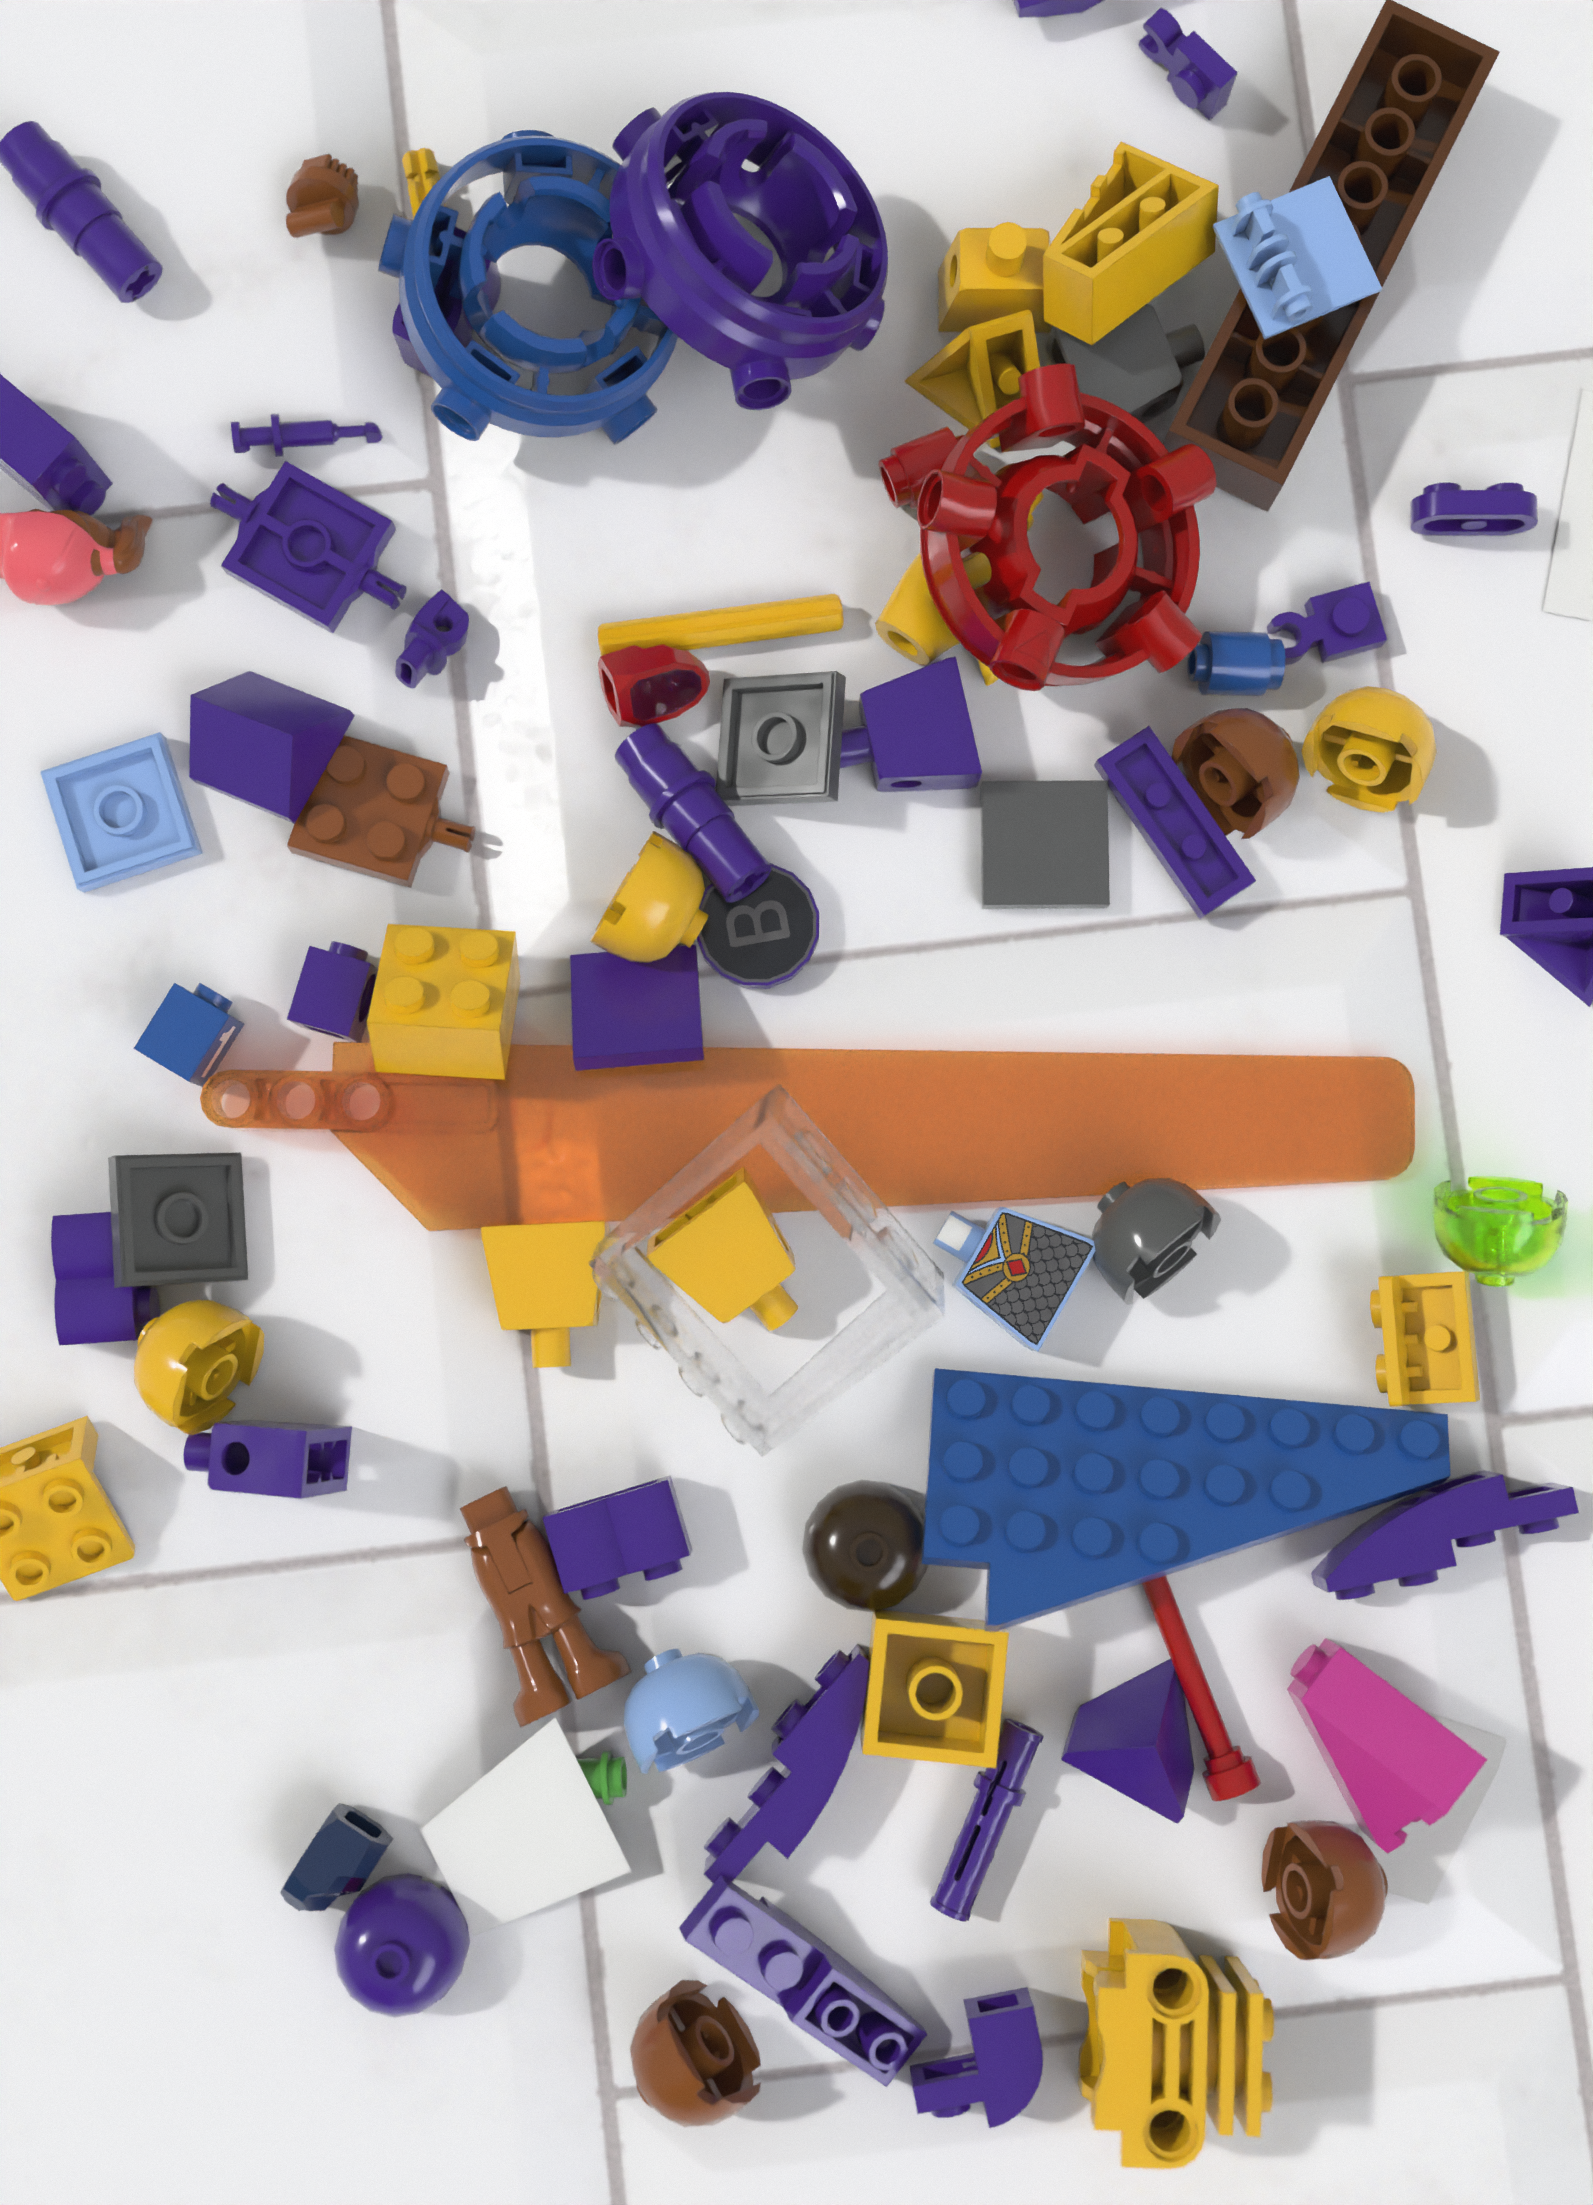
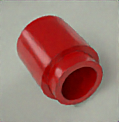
(912, 463)

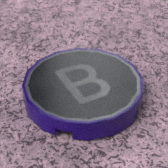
(763, 935)

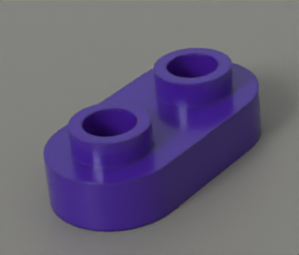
(1488, 512)

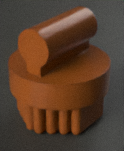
(322, 198)

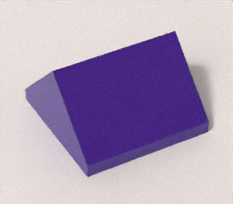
(263, 742)

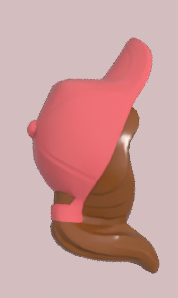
(65, 553)

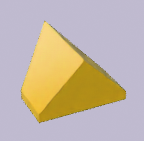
(980, 369)

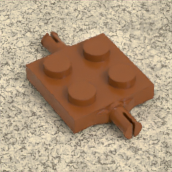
(377, 813)

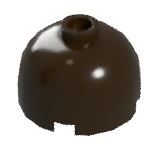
(865, 1546)

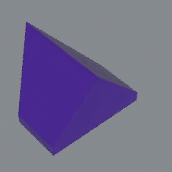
(1552, 923)
(1137, 1741)

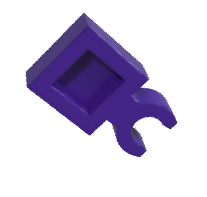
(1195, 69)
(1336, 624)

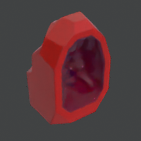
(651, 683)

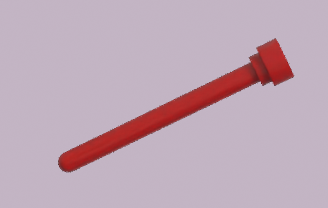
(1227, 1770)

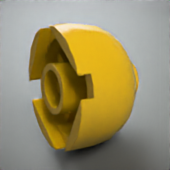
(1372, 748)
(654, 905)
(194, 1361)

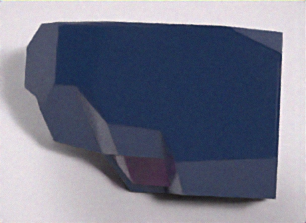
(336, 1860)

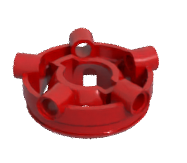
(1111, 471)

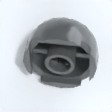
(1149, 1234)

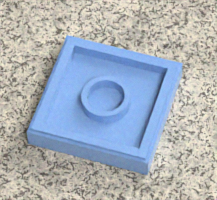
(121, 812)

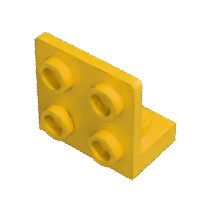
(55, 1512)

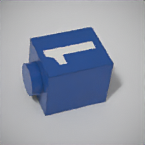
(190, 1033)

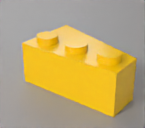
(1127, 243)

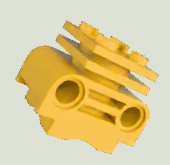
(1170, 2044)

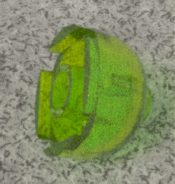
(1498, 1227)

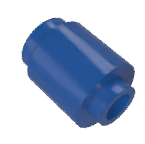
(1237, 663)

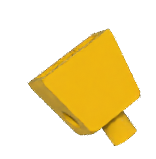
(992, 276)
(729, 1254)
(545, 1282)

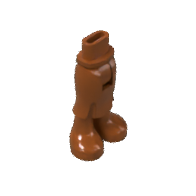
(530, 1604)

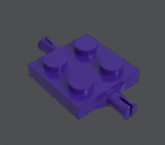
(308, 546)

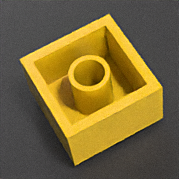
(444, 1001)
(934, 1689)

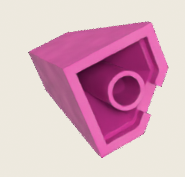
(1379, 1745)

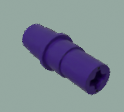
(74, 206)
(692, 811)

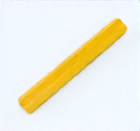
(726, 625)

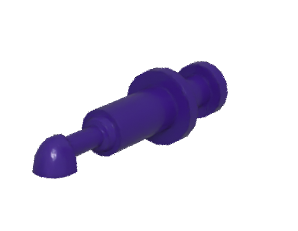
(298, 434)

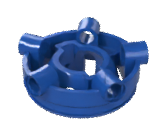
(555, 201)

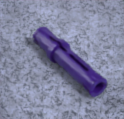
(996, 1796)

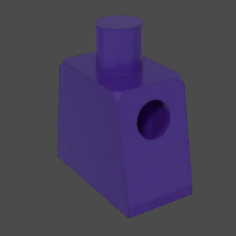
(916, 732)
(272, 1457)

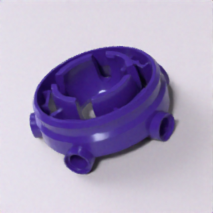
(701, 265)

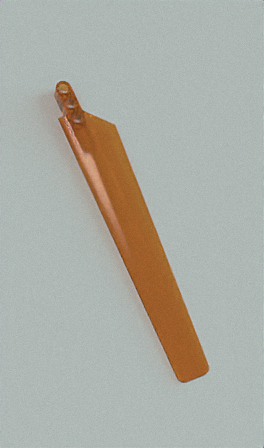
(907, 1121)

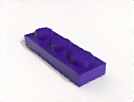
(1174, 822)

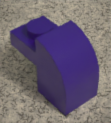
(999, 2071)

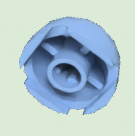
(684, 1708)

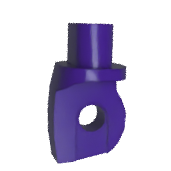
(425, 645)

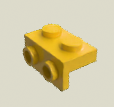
(1426, 1338)

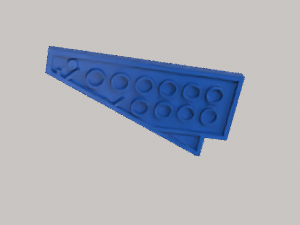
(1120, 1484)

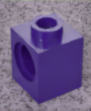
(334, 992)

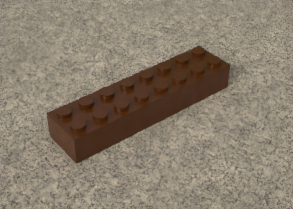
(1383, 156)

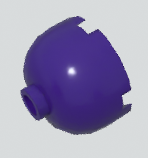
(401, 1945)

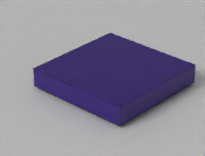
(635, 1010)

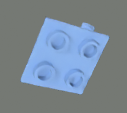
(1296, 256)

